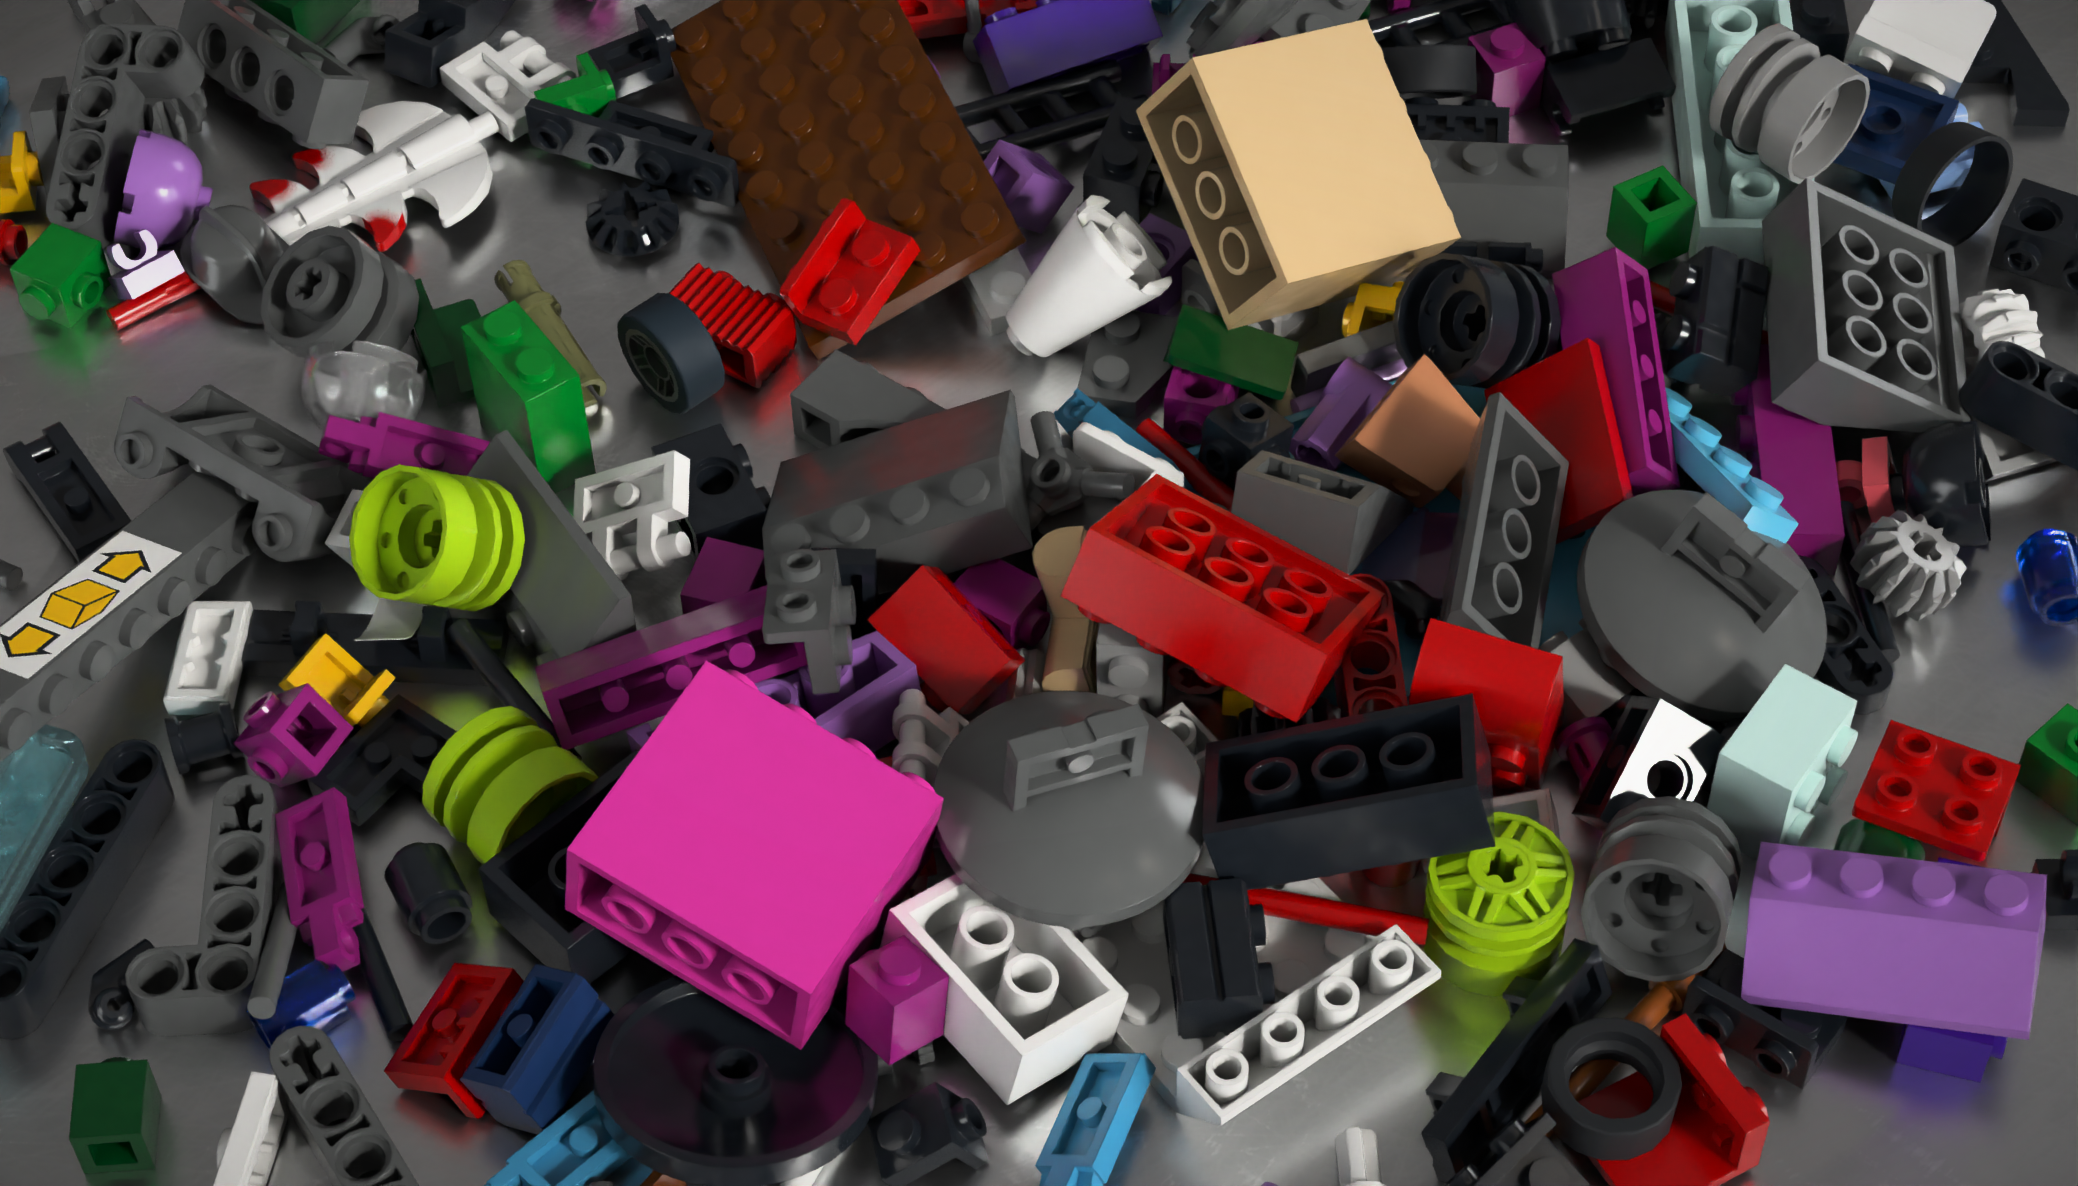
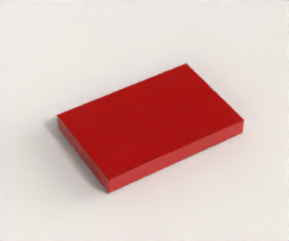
(1574, 411)

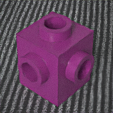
(291, 735)

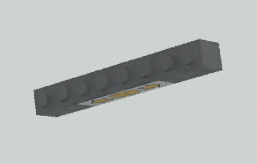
(117, 601)

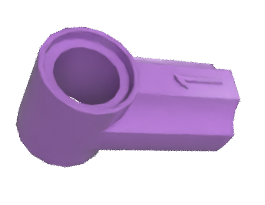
(1342, 408)

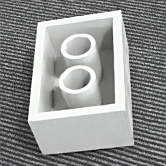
(1019, 990)

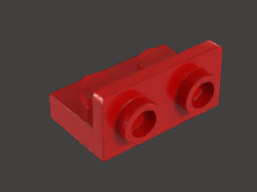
(847, 273)
(453, 1032)

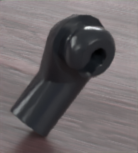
(1413, 605)
(109, 996)

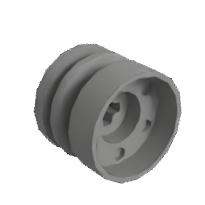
(1789, 103)

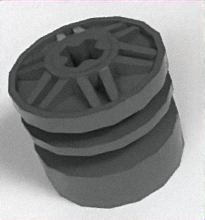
(1662, 889)

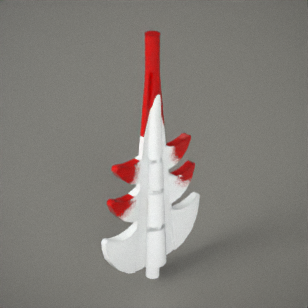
(414, 154)

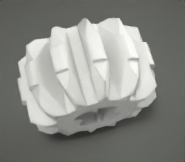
(1994, 318)

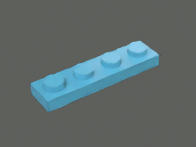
(1726, 473)

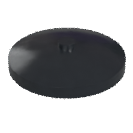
(723, 1097)

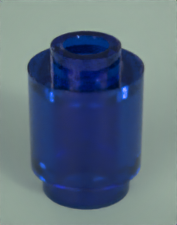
(2051, 575)
(308, 998)

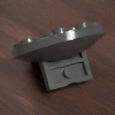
(1242, 22)
(1697, 603)
(1070, 808)

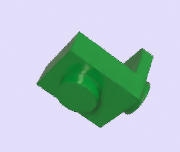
(585, 94)

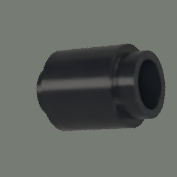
(429, 892)

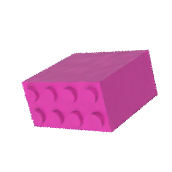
(752, 852)

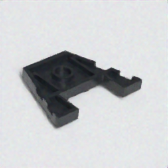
(2010, 60)

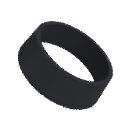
(1976, 196)

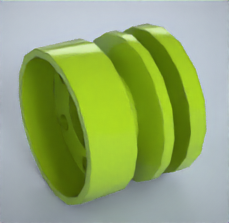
(436, 538)
(500, 780)
(1499, 907)

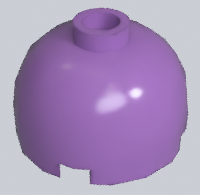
(161, 191)

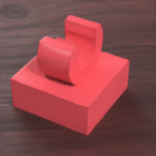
(1869, 480)

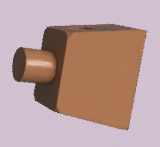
(1415, 436)

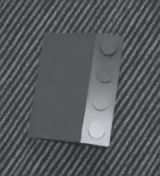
(1860, 316)
(918, 493)

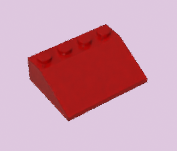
(1220, 596)

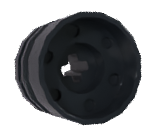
(1476, 318)

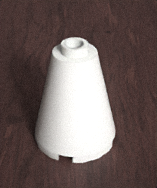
(1086, 280)

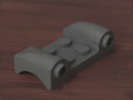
(265, 462)

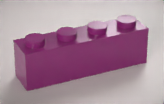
(1613, 306)
(1797, 461)
(649, 669)

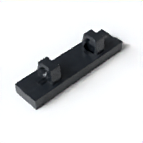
(429, 656)
(1513, 1066)

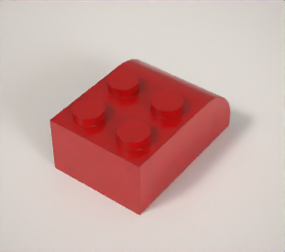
(1514, 691)

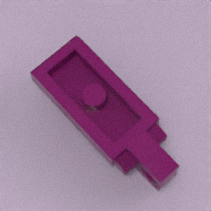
(393, 440)
(322, 876)

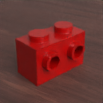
(947, 641)

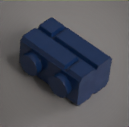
(538, 1049)

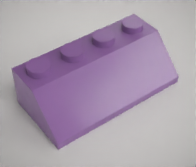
(1894, 939)

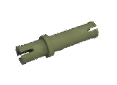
(546, 313)

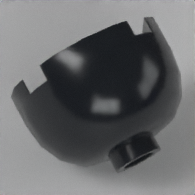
(1946, 483)

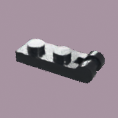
(67, 490)

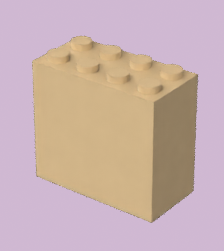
(1296, 172)

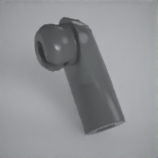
(361, 37)

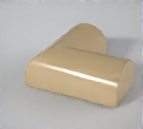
(1072, 636)

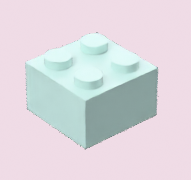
(1784, 762)

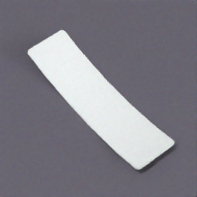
(393, 620)

